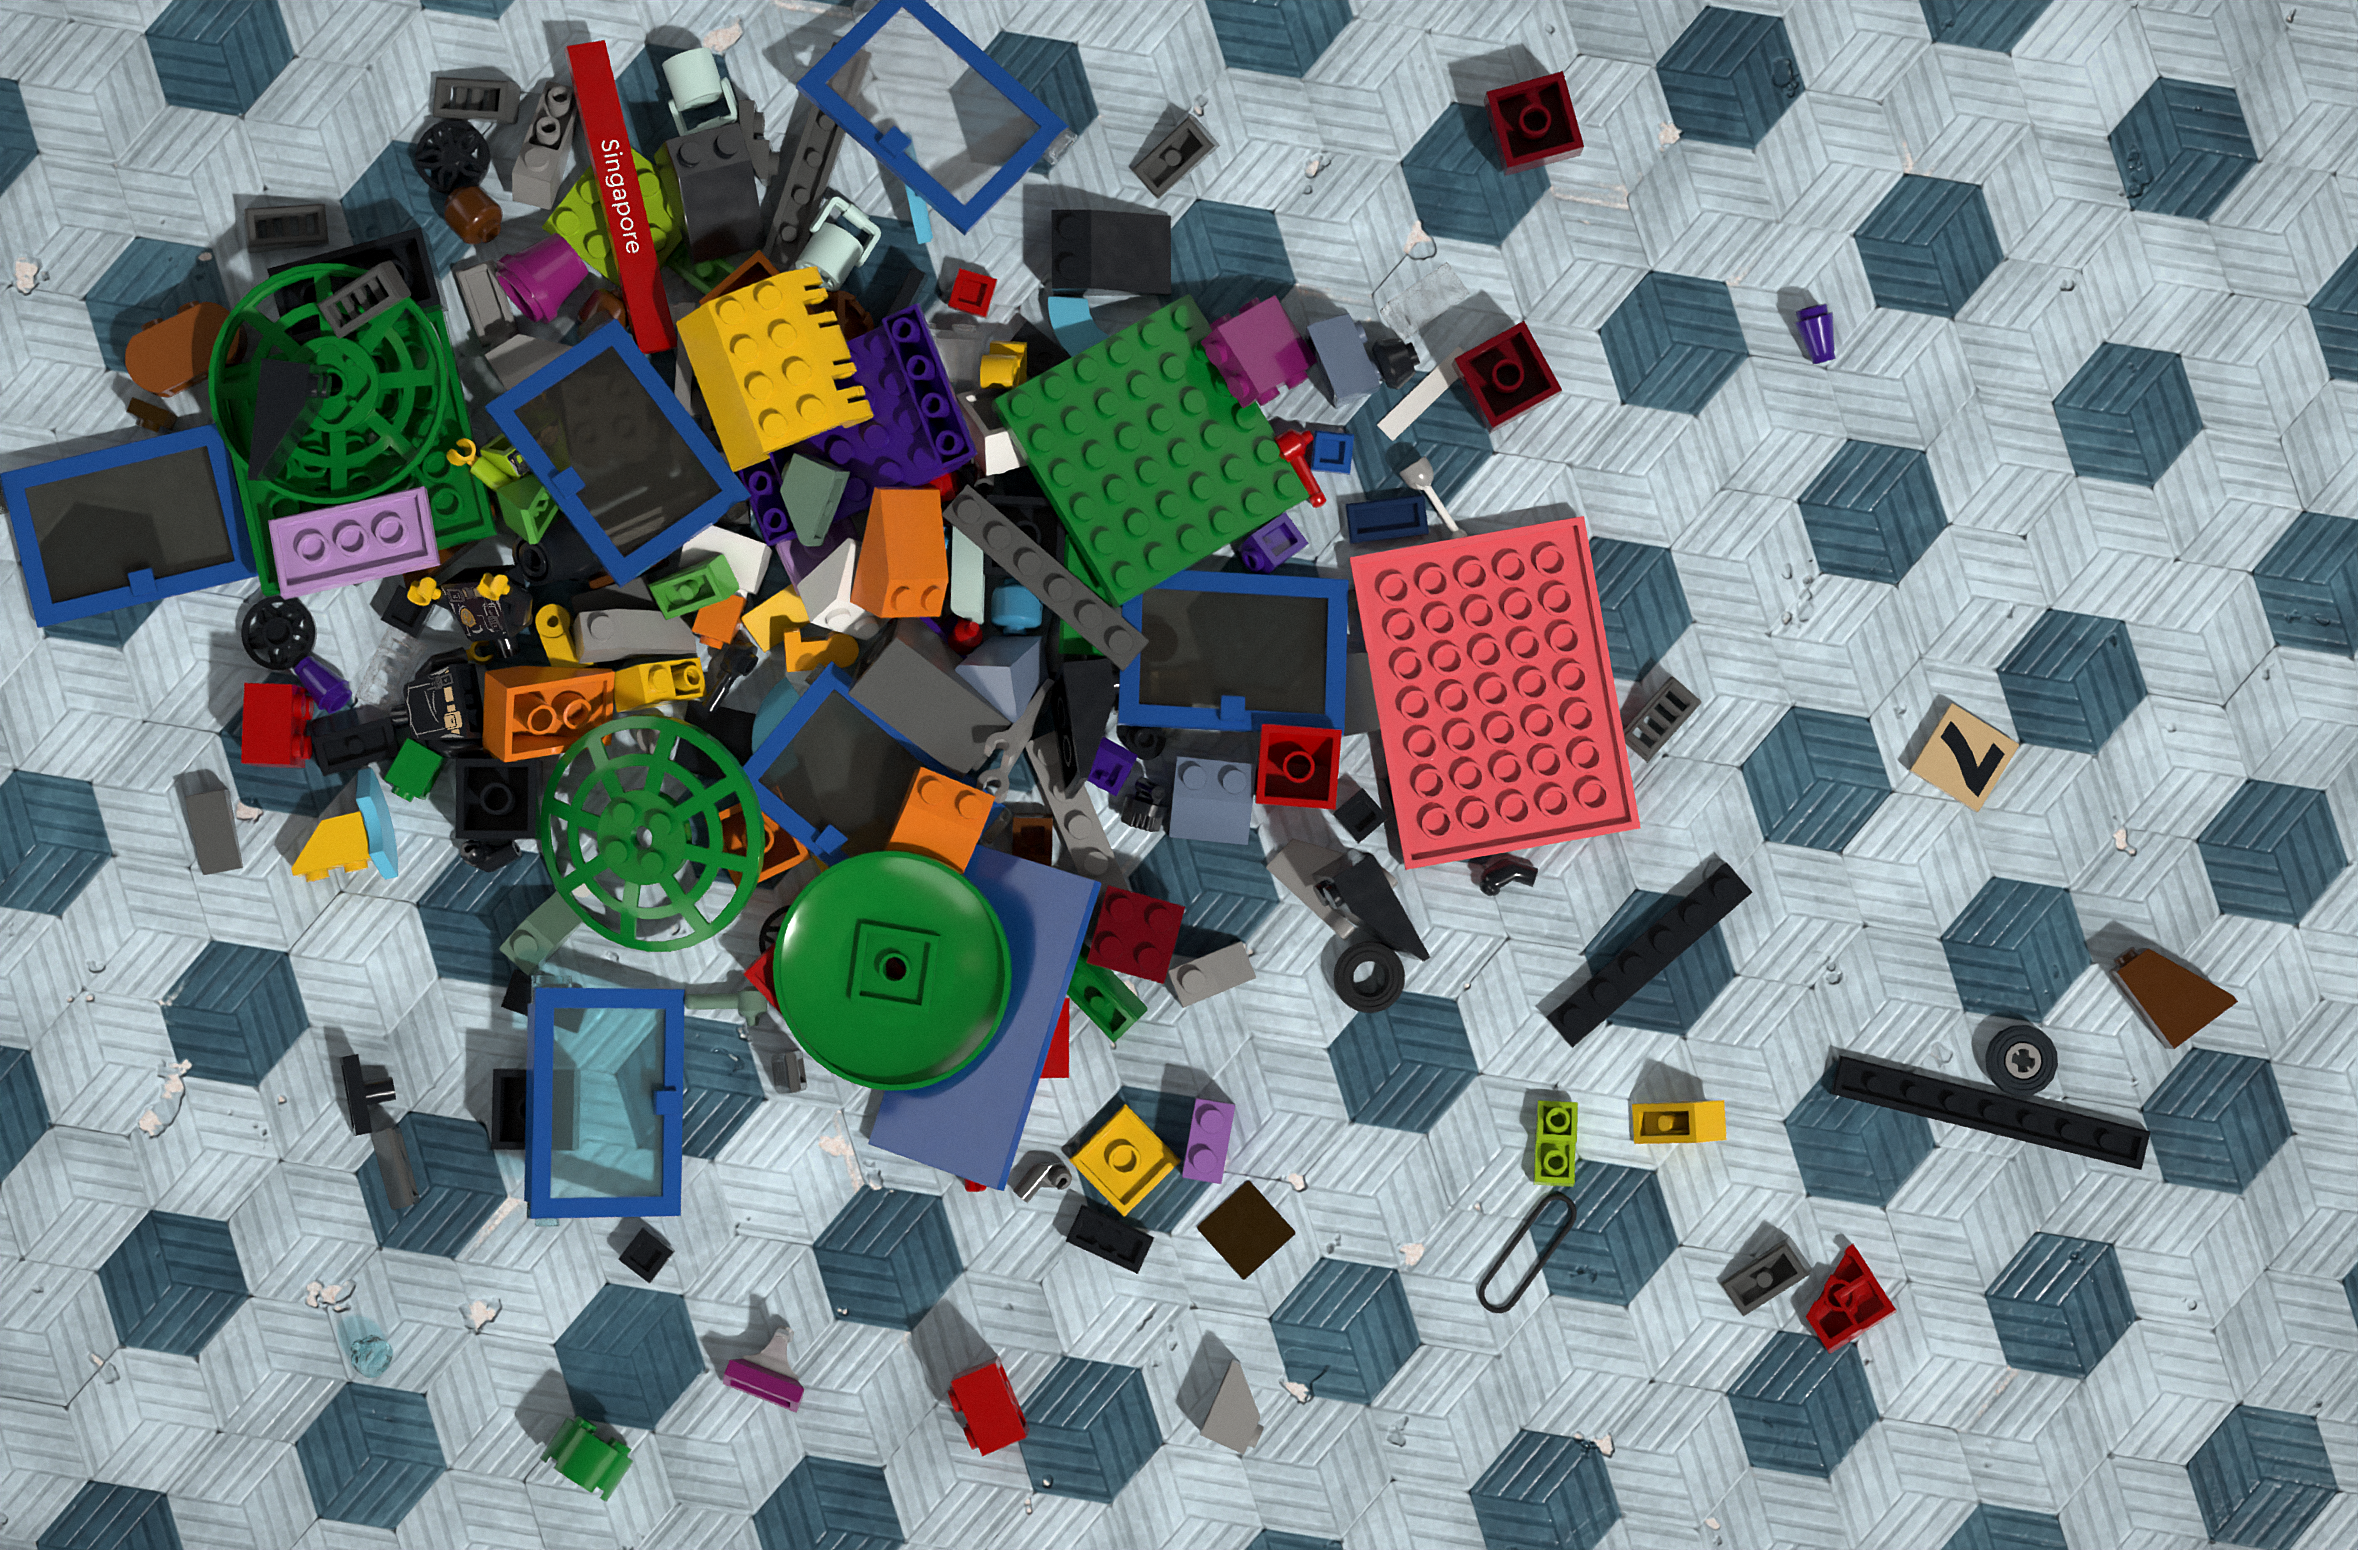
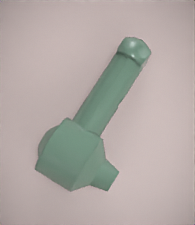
(748, 1002)

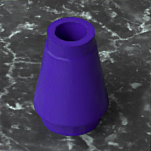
(1817, 332)
(323, 685)

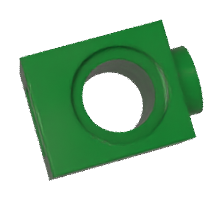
(415, 770)

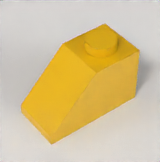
(1679, 1122)

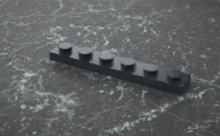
(1648, 954)

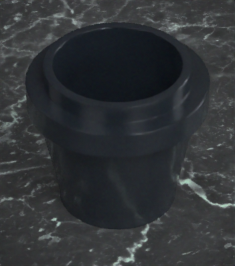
(557, 556)

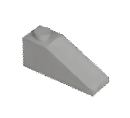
(631, 635)

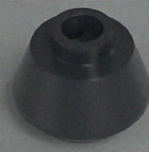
(1395, 361)

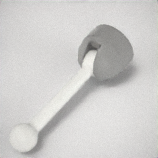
(1419, 477)

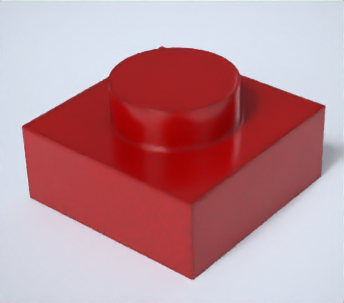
(972, 293)

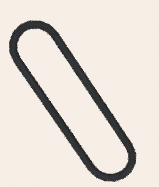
(1543, 1203)

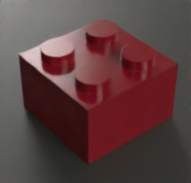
(1533, 123)
(1506, 377)
(1135, 934)

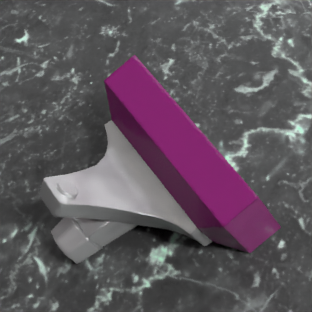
(768, 1373)

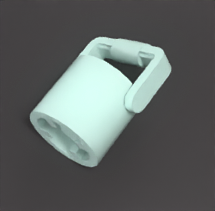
(696, 85)
(834, 248)

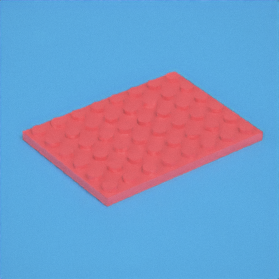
(1494, 693)

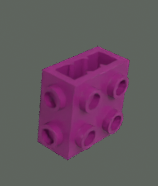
(1258, 351)

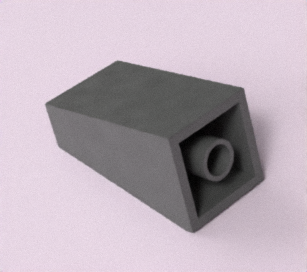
(915, 689)

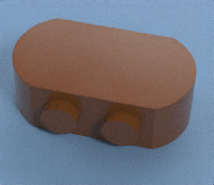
(178, 351)

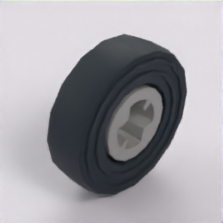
(2036, 1046)

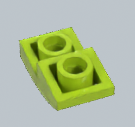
(1555, 1143)

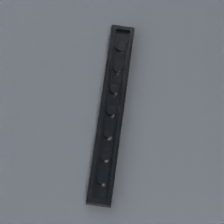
(1990, 1112)

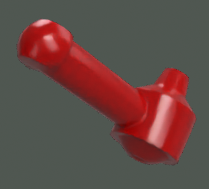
(1292, 448)
(965, 636)

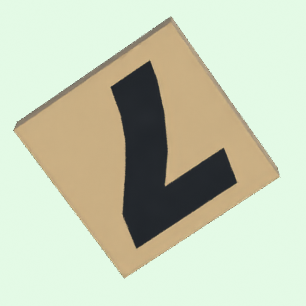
(1964, 757)

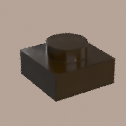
(151, 416)

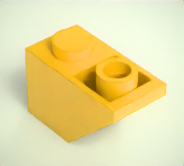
(658, 684)
(334, 845)

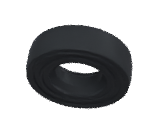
(1344, 977)

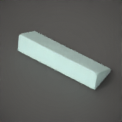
(967, 579)

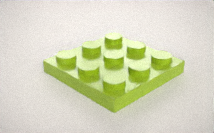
(583, 225)

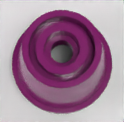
(541, 277)

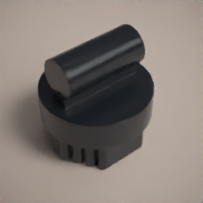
(1145, 808)

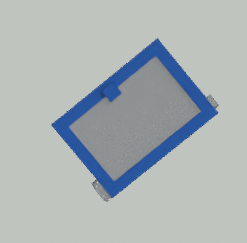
(934, 109)

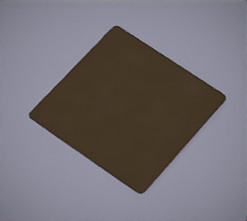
(1246, 1230)

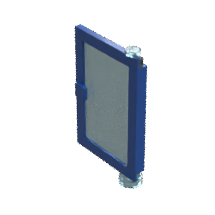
(603, 1101)

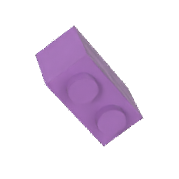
(1208, 1140)

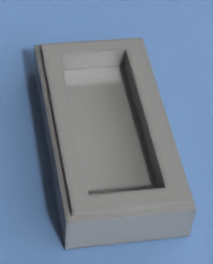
(487, 302)

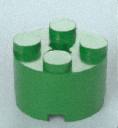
(587, 1457)

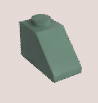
(812, 495)
(541, 934)

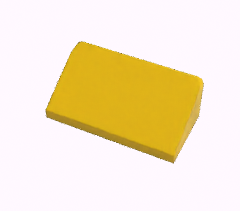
(773, 615)

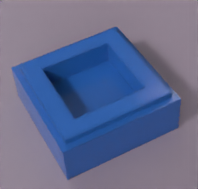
(1332, 452)

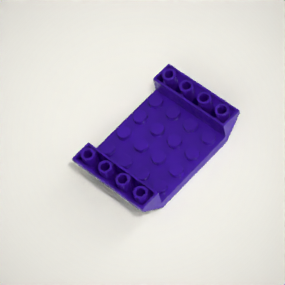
(907, 443)

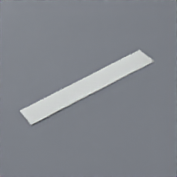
(1420, 397)

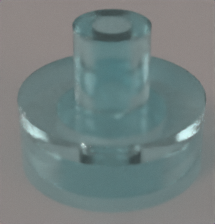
(371, 1356)

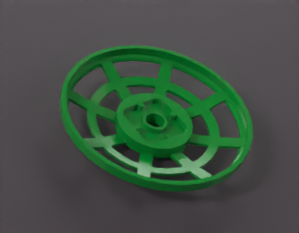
(358, 373)
(669, 830)

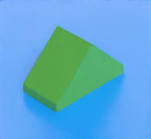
(527, 508)

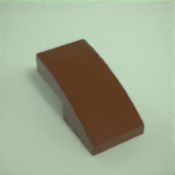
(1033, 837)

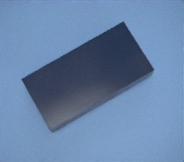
(1386, 519)

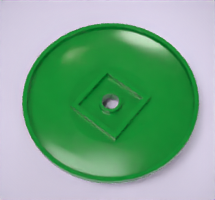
(837, 983)

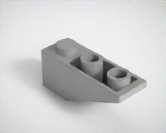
(546, 147)

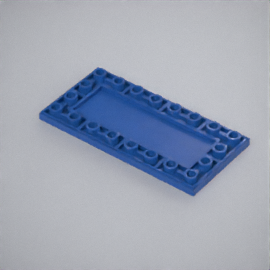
(979, 1113)

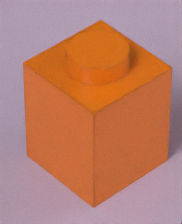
(720, 622)

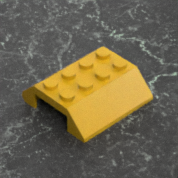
(771, 366)

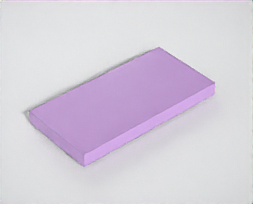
(354, 542)

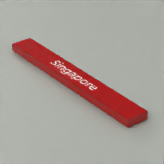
(620, 197)

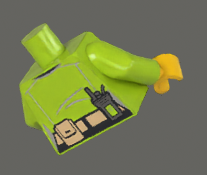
(496, 466)

